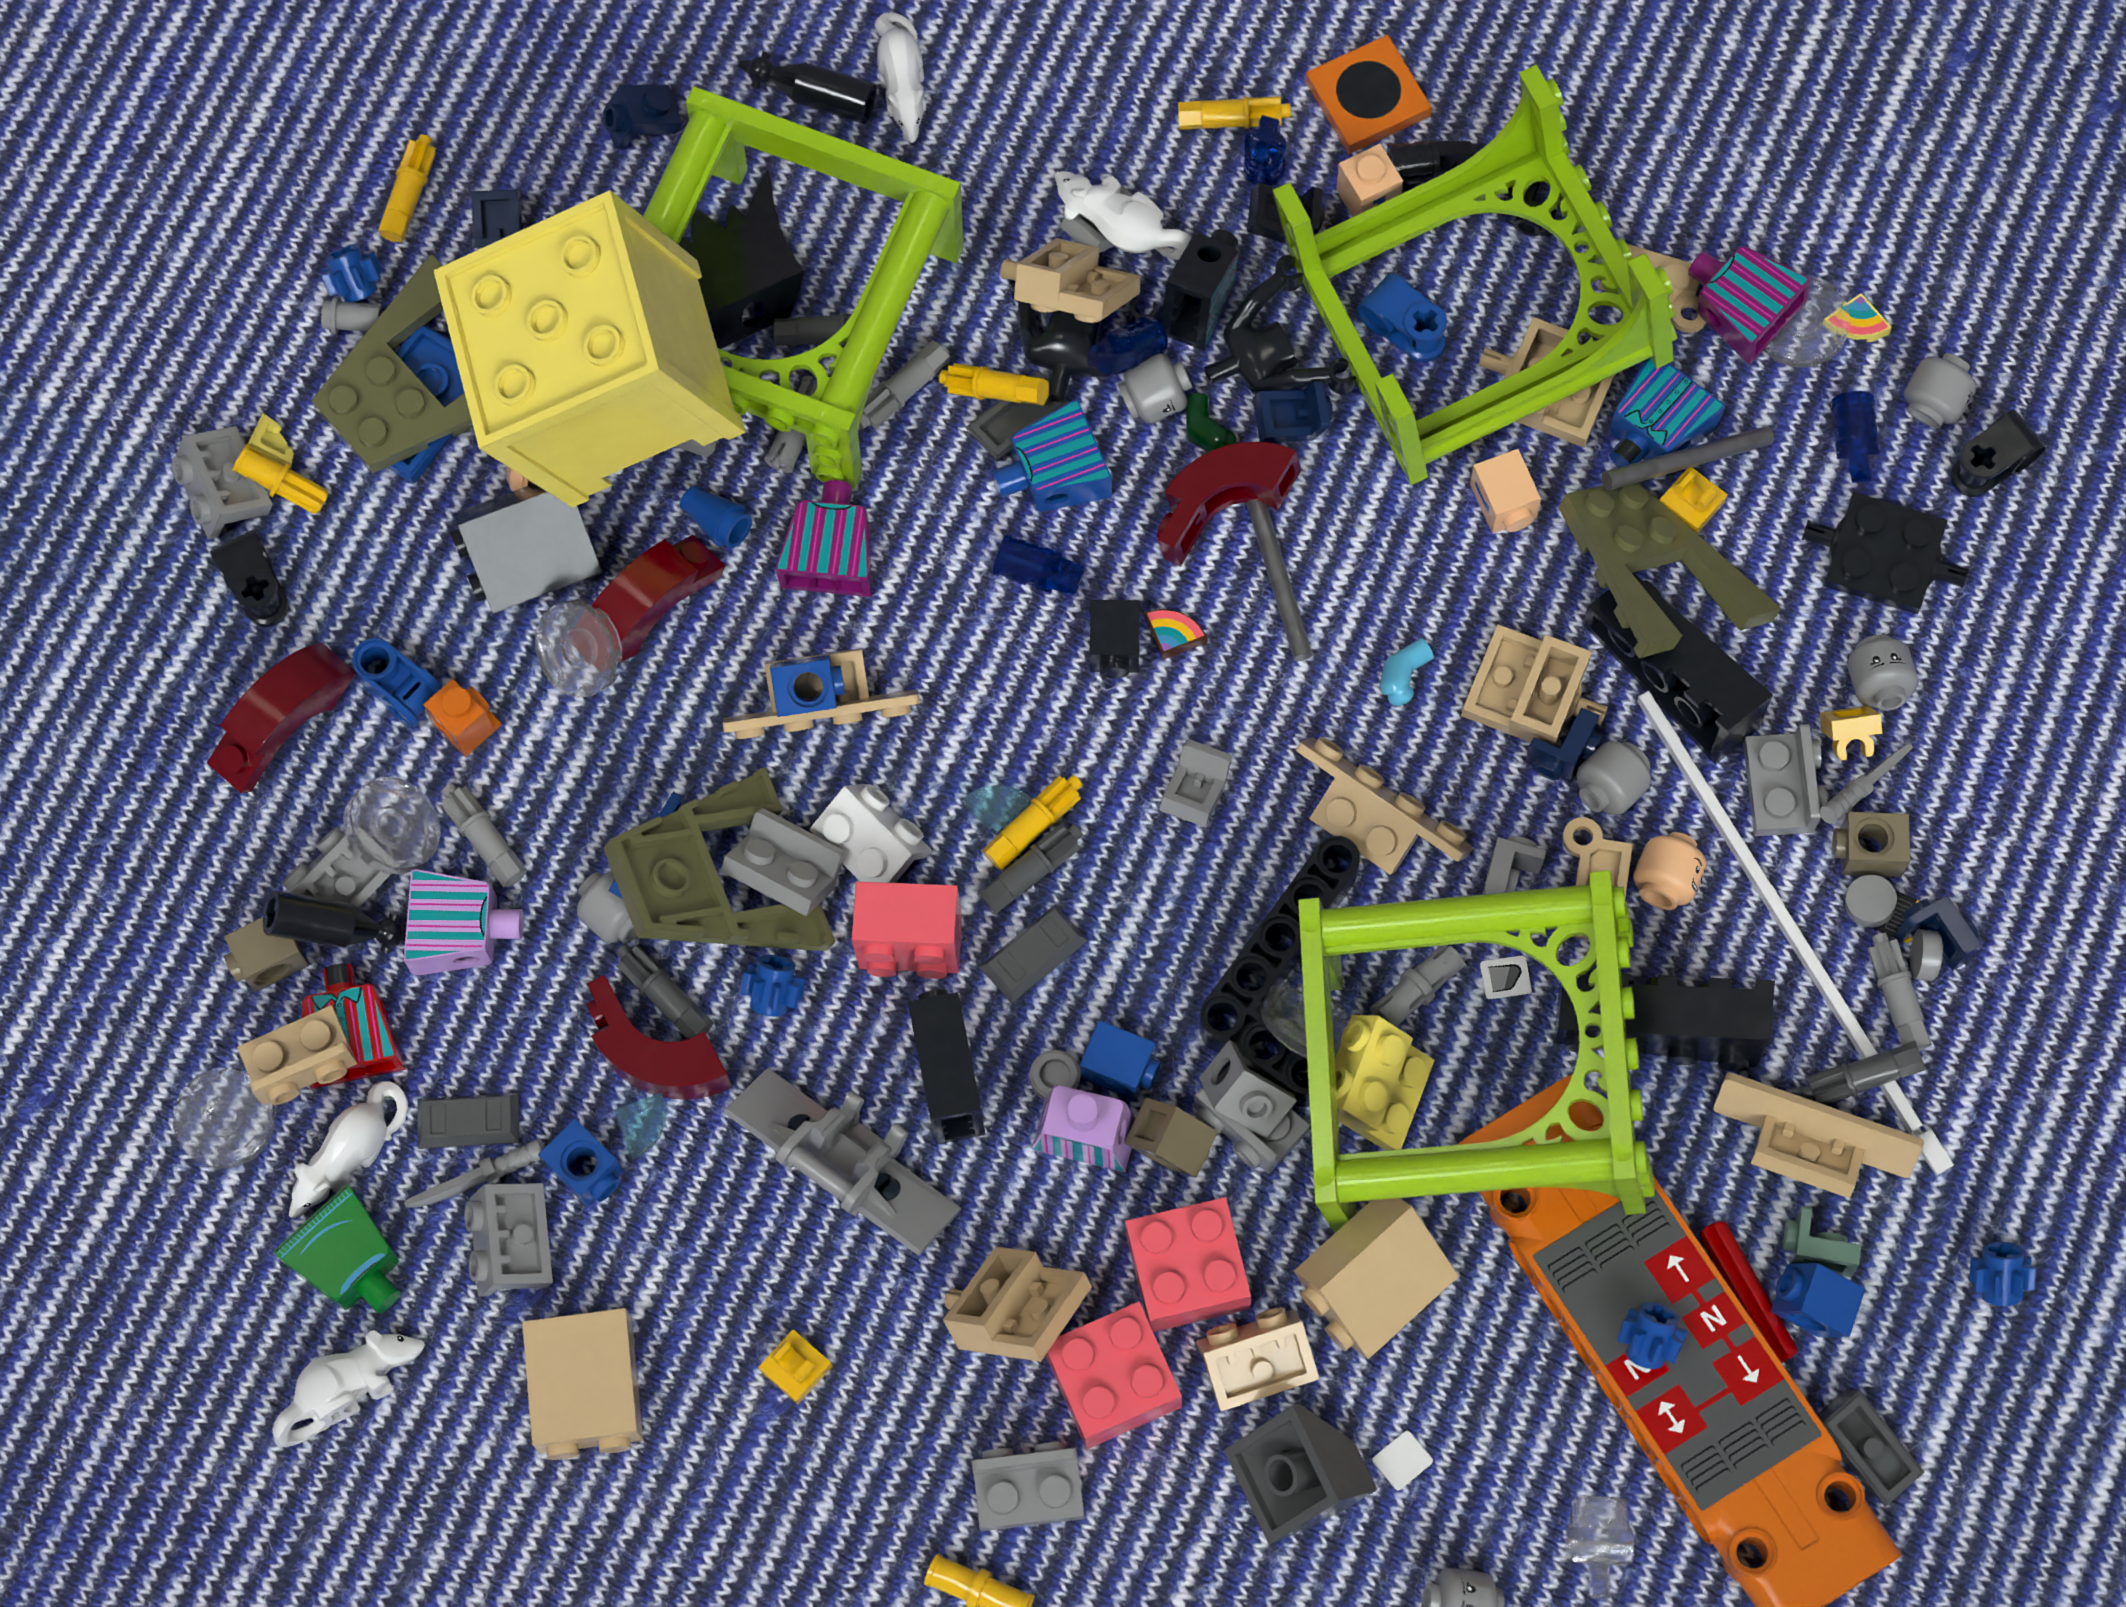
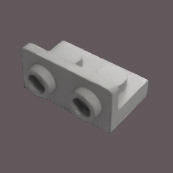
(214, 490)
(1784, 782)
(785, 862)
(335, 873)
(1249, 1145)
(508, 1237)
(1027, 1487)

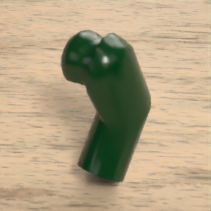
(1201, 428)

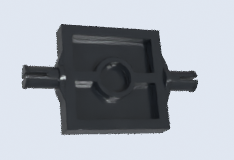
(1885, 553)

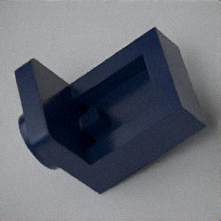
(640, 112)
(495, 215)
(1292, 414)
(1578, 745)
(1957, 930)

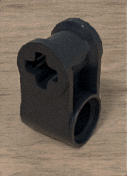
(1995, 455)
(249, 576)

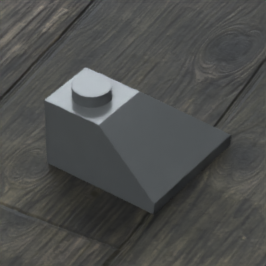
(1298, 1472)

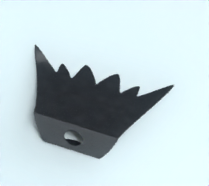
(744, 266)

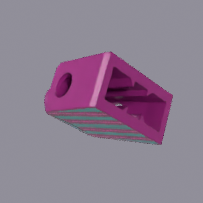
(1748, 298)
(827, 545)

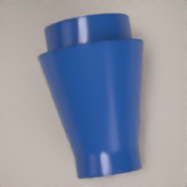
(718, 517)

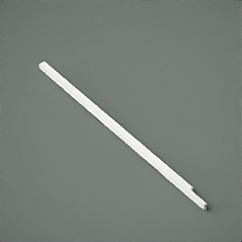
(1932, 1148)

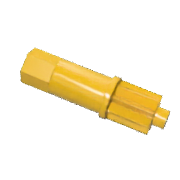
(1231, 112)
(407, 188)
(993, 384)
(1033, 821)

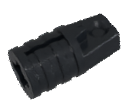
(1427, 160)

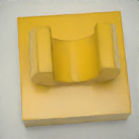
(1694, 499)
(1851, 724)
(795, 1366)

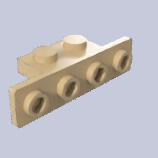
(809, 685)
(1372, 815)
(1814, 1139)

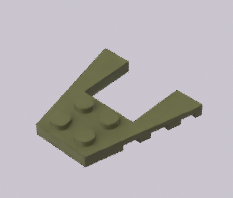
(376, 397)
(1636, 532)
(676, 888)

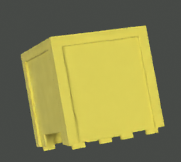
(585, 347)

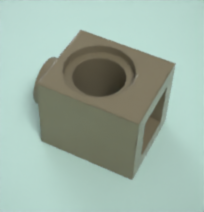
(1888, 829)
(262, 957)
(1171, 1137)

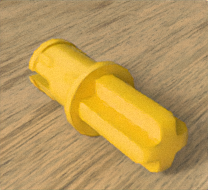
(280, 479)

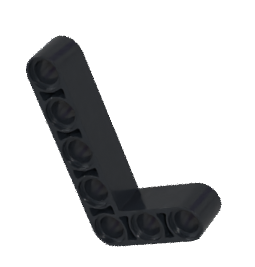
(1275, 967)

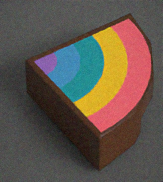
(1174, 632)

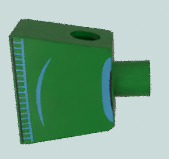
(343, 1254)

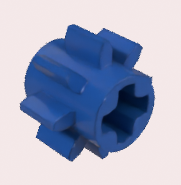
(351, 273)
(772, 985)
(2002, 1274)
(1652, 1335)

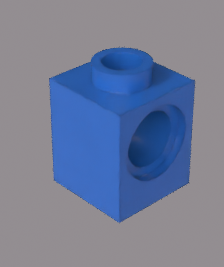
(787, 698)
(1119, 1061)
(570, 1146)
(1817, 1300)

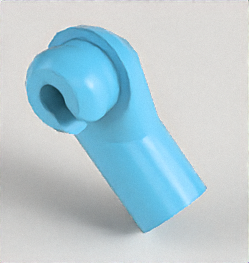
(1398, 671)

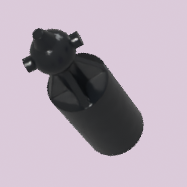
(815, 87)
(327, 922)

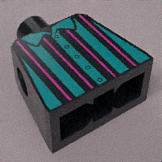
(1206, 273)

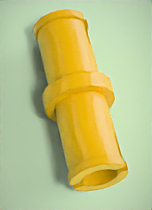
(974, 1587)

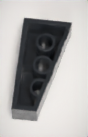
(1685, 1021)

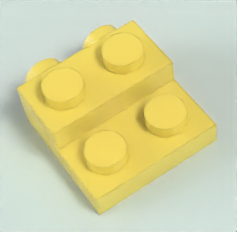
(1379, 1080)

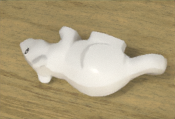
(901, 72)
(1123, 220)
(351, 1141)
(335, 1382)

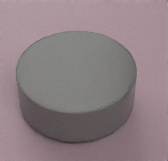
(1870, 901)
(1926, 954)
(1052, 1069)

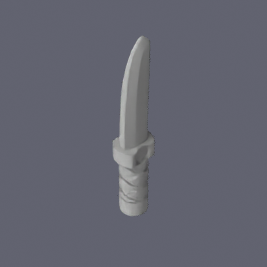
(1859, 788)
(489, 1171)

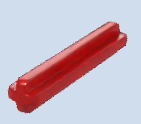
(1747, 1288)

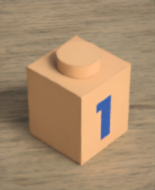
(1367, 180)
(1505, 492)

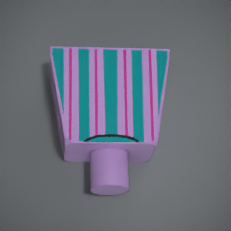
(454, 923)
(1084, 1128)

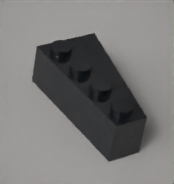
(1692, 683)

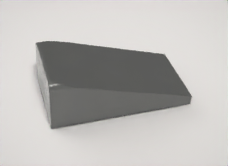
(1869, 1446)

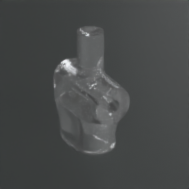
(1599, 1537)

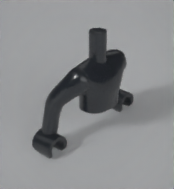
(1063, 343)
(1264, 352)

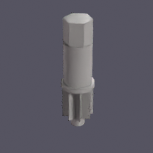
(895, 391)
(476, 826)
(1898, 991)

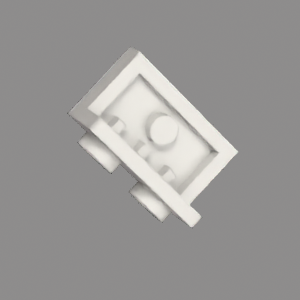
(871, 834)

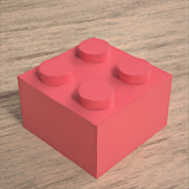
(907, 928)
(1188, 1264)
(1113, 1375)

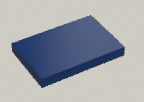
(435, 364)

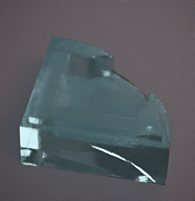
(996, 805)
(642, 1123)

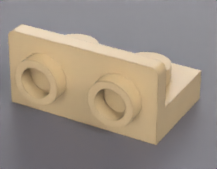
(297, 1056)
(1257, 1358)

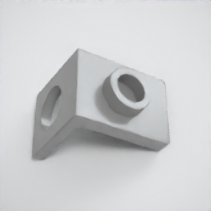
(1245, 1094)

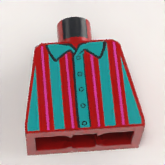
(363, 1021)

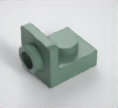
(1826, 1248)

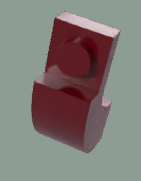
(1220, 480)
(654, 586)
(274, 708)
(672, 1068)

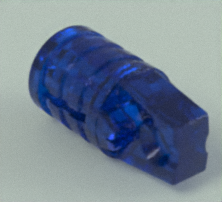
(1265, 153)
(1128, 346)
(1856, 432)
(1036, 566)

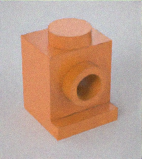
(461, 716)

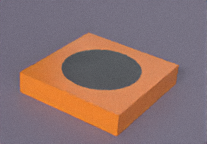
(1368, 94)

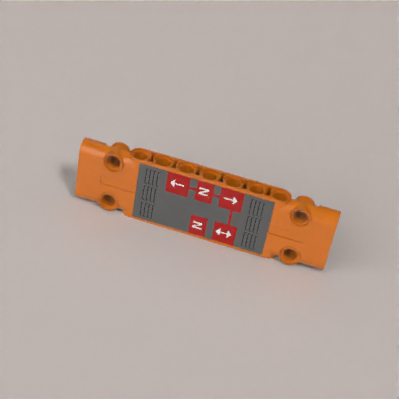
(1723, 1418)

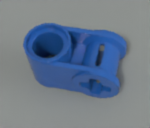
(1405, 318)
(401, 686)

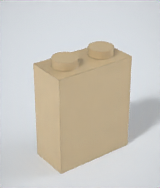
(1374, 1275)
(582, 1383)

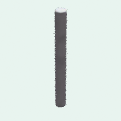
(1687, 458)
(1279, 580)

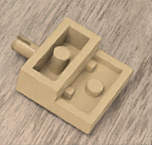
(1069, 280)
(1568, 418)
(1529, 686)
(1014, 1305)

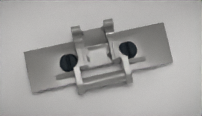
(844, 1158)

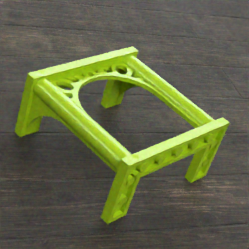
(1521, 153)
(926, 225)
(1595, 1160)

